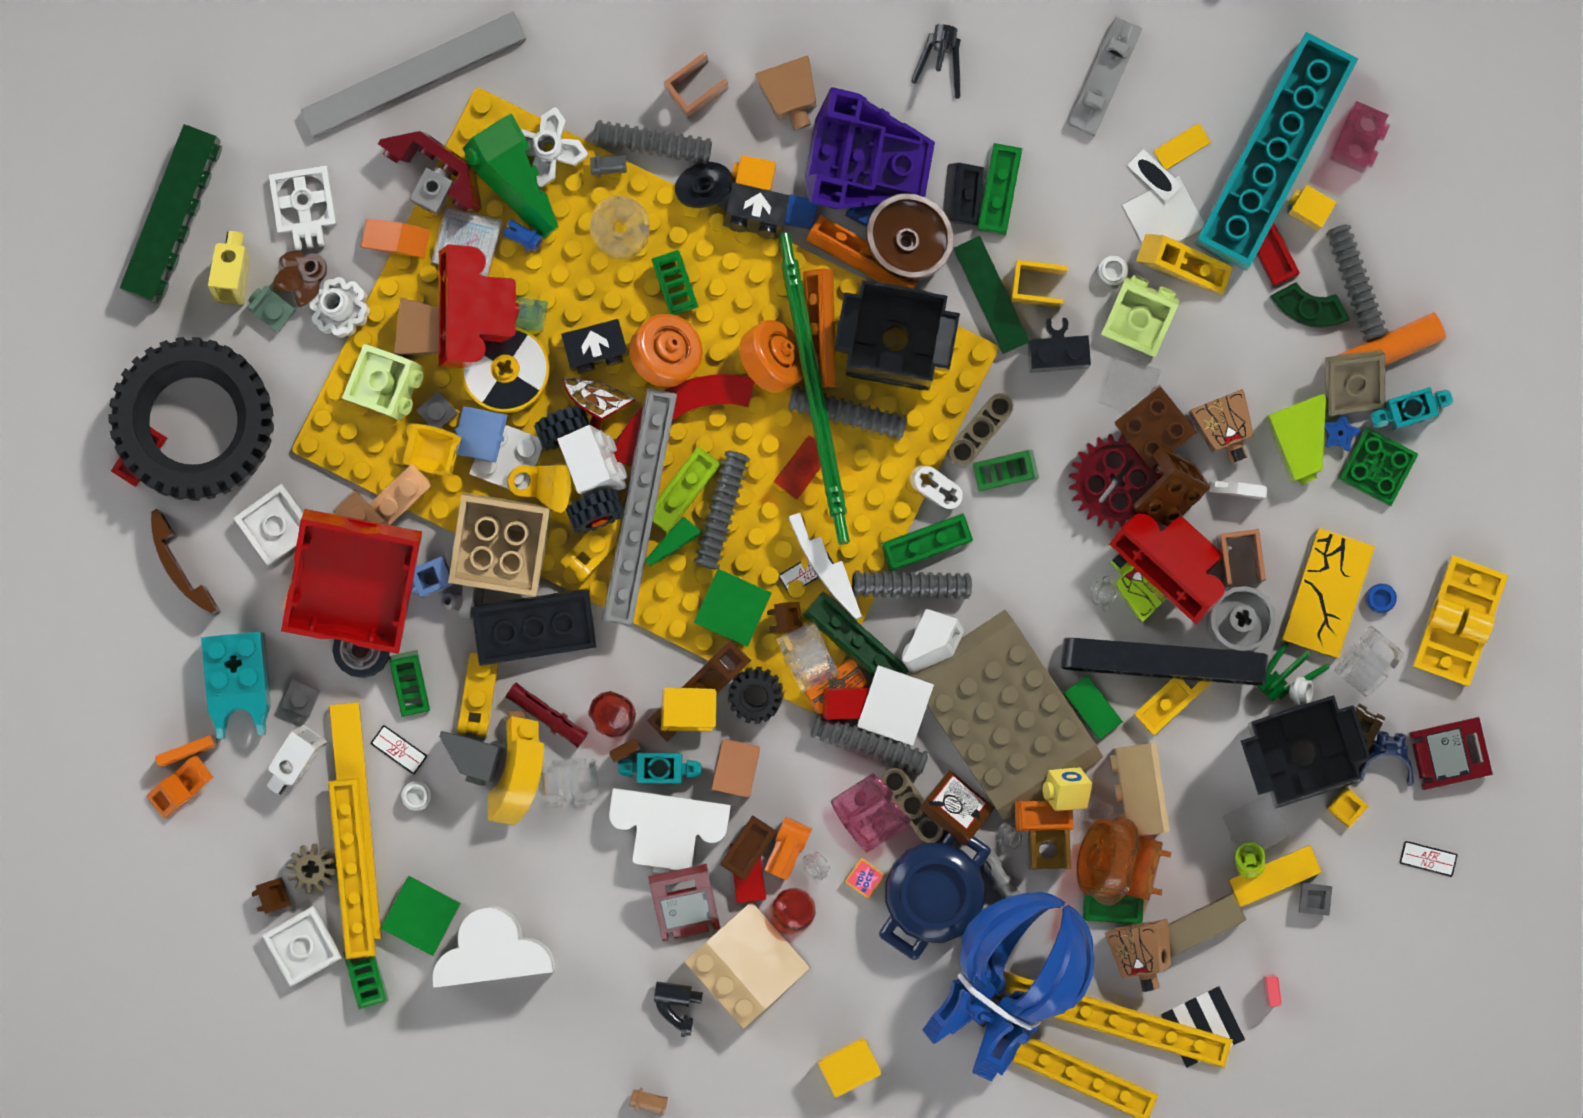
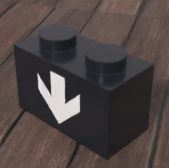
(756, 211)
(595, 346)

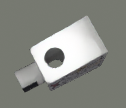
(301, 751)

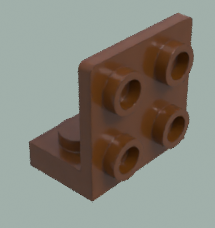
(1154, 424)
(1175, 491)

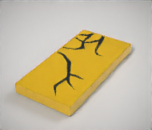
(1328, 593)

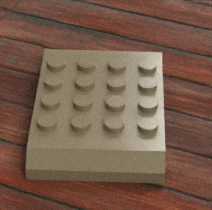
(1006, 714)

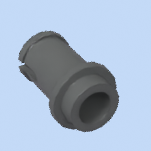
(608, 165)

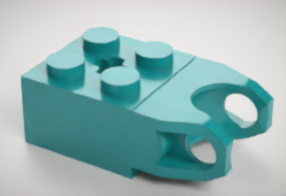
(239, 690)

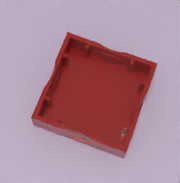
(351, 580)

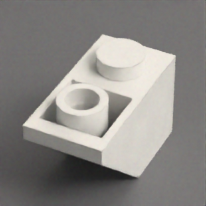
(933, 641)

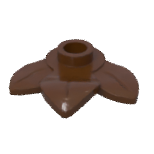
(297, 278)

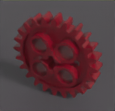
(1094, 465)

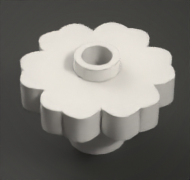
(340, 307)

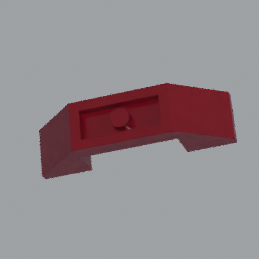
(464, 188)

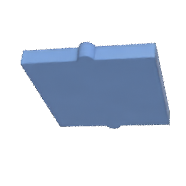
(480, 433)

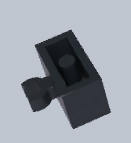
(1059, 351)

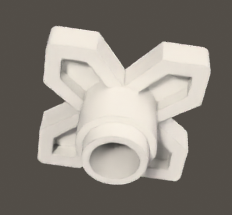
(564, 150)

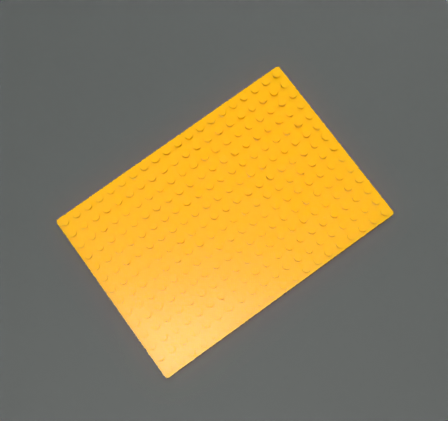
(736, 287)

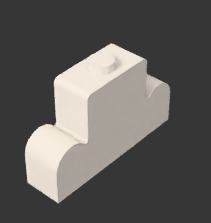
(667, 826)

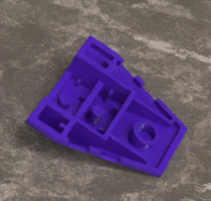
(863, 154)

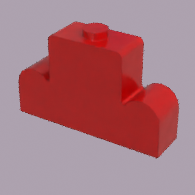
(471, 307)
(1173, 562)

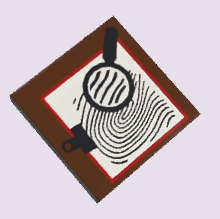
(957, 808)

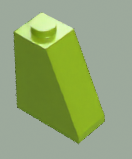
(1300, 437)

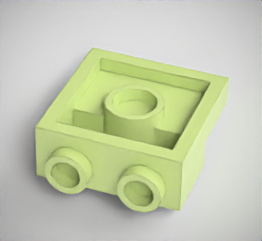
(1141, 315)
(383, 382)

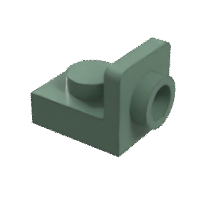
(270, 308)

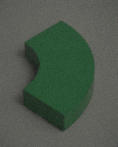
(1309, 309)

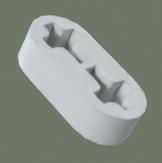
(939, 481)

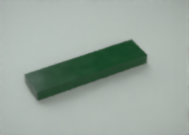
(991, 295)
(851, 636)

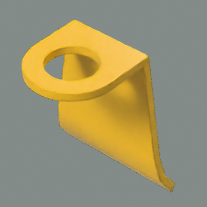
(547, 483)

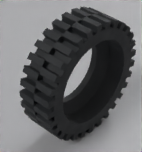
(150, 377)

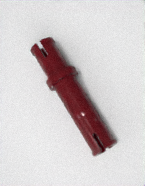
(551, 718)

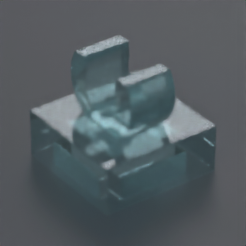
(531, 314)

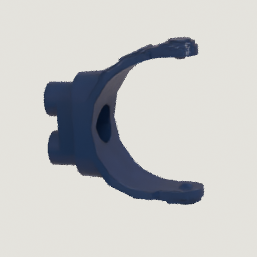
(1389, 745)

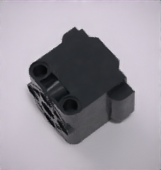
(887, 306)
(1330, 731)

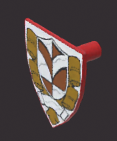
(596, 398)

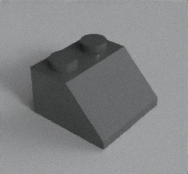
(472, 757)

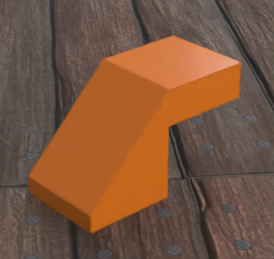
(395, 238)
(180, 786)

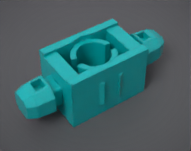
(1392, 413)
(628, 767)

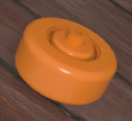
(665, 350)
(771, 356)

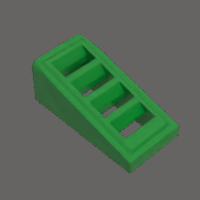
(666, 259)
(1031, 467)
(677, 537)
(402, 658)
(358, 990)

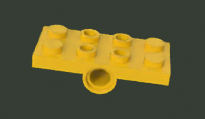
(1460, 621)

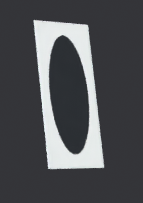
(1154, 175)

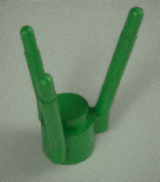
(1276, 682)

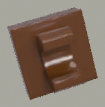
(787, 617)
(272, 896)

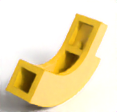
(521, 773)

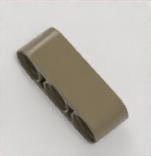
(984, 416)
(899, 797)
(1204, 923)

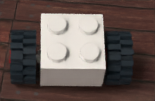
(591, 466)

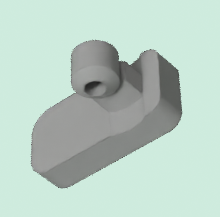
(470, 597)

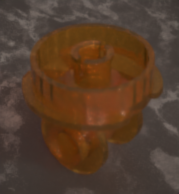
(1118, 862)

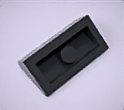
(963, 193)

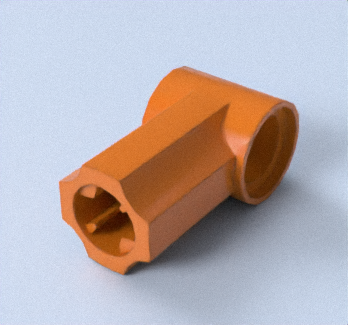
(790, 841)

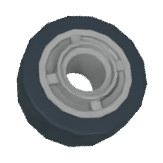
(358, 667)

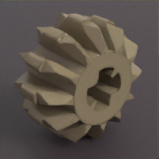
(307, 859)

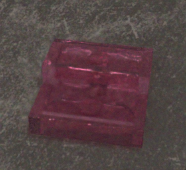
(869, 813)

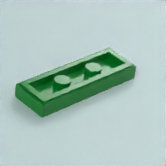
(999, 189)
(926, 542)

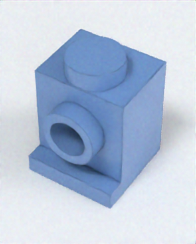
(439, 569)

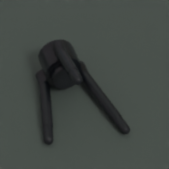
(943, 40)

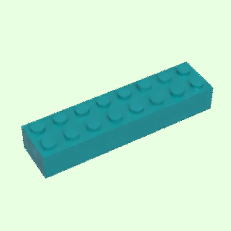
(1276, 151)

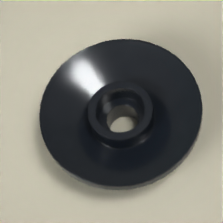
(703, 185)

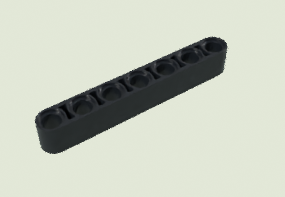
(1164, 661)

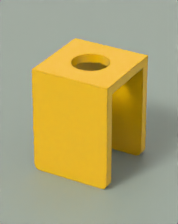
(1036, 267)
(688, 709)
(849, 1067)

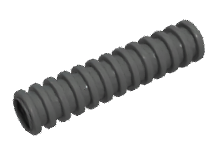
(652, 141)
(1356, 282)
(853, 414)
(721, 509)
(911, 584)
(869, 744)

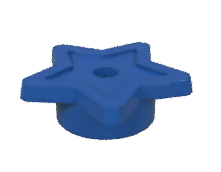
(1332, 432)

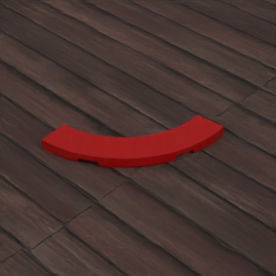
(691, 394)

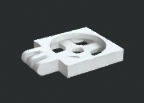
(306, 227)

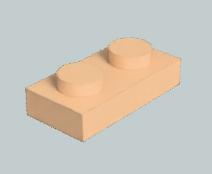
(400, 494)

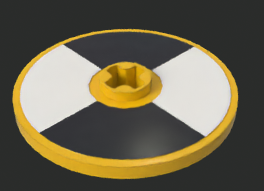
(514, 390)

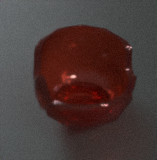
(612, 714)
(792, 911)

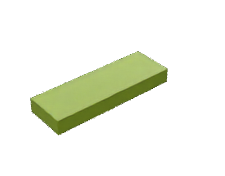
(684, 489)

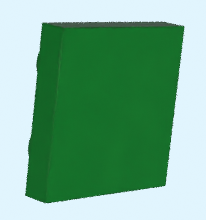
(1378, 466)
(732, 607)
(420, 915)

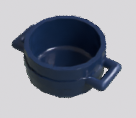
(933, 894)

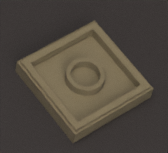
(1355, 382)

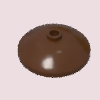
(919, 223)

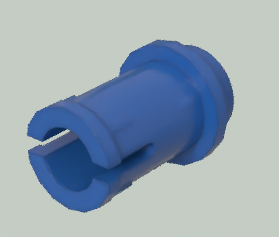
(529, 239)

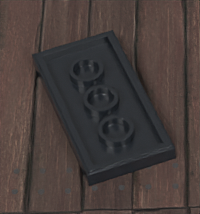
(533, 626)

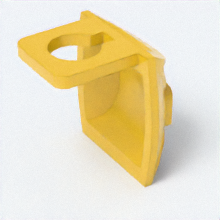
(432, 449)

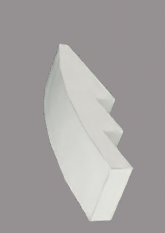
(831, 575)

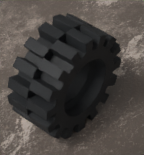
(768, 683)

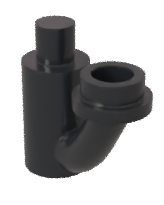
(676, 995)

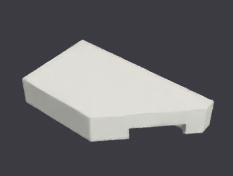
(1239, 489)

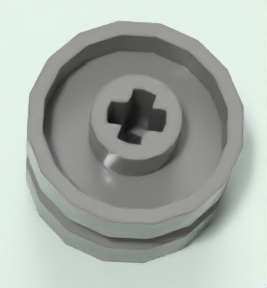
(1258, 616)

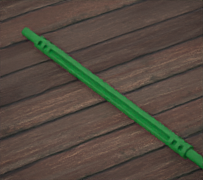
(814, 389)

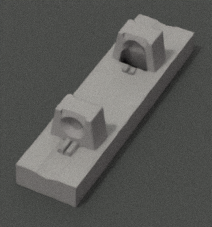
(1105, 76)

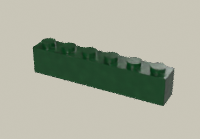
(170, 214)

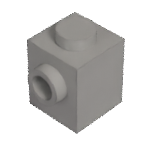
(432, 190)

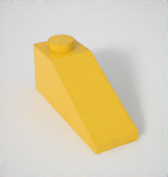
(1183, 263)

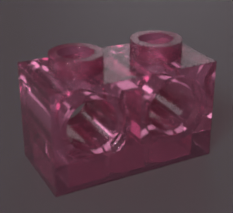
(1354, 134)

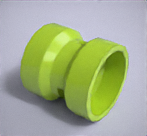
(1250, 854)

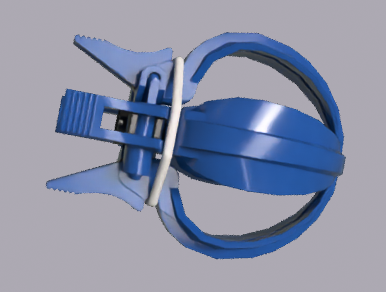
(982, 961)

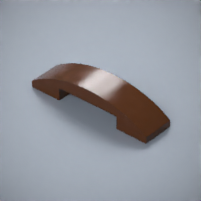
(161, 534)
(713, 675)

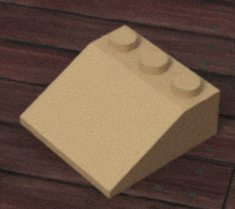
(499, 544)
(1140, 787)
(747, 965)

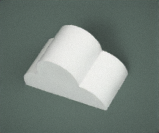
(492, 950)

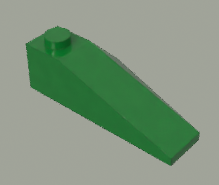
(503, 165)

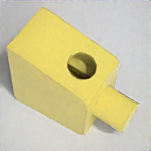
(229, 270)

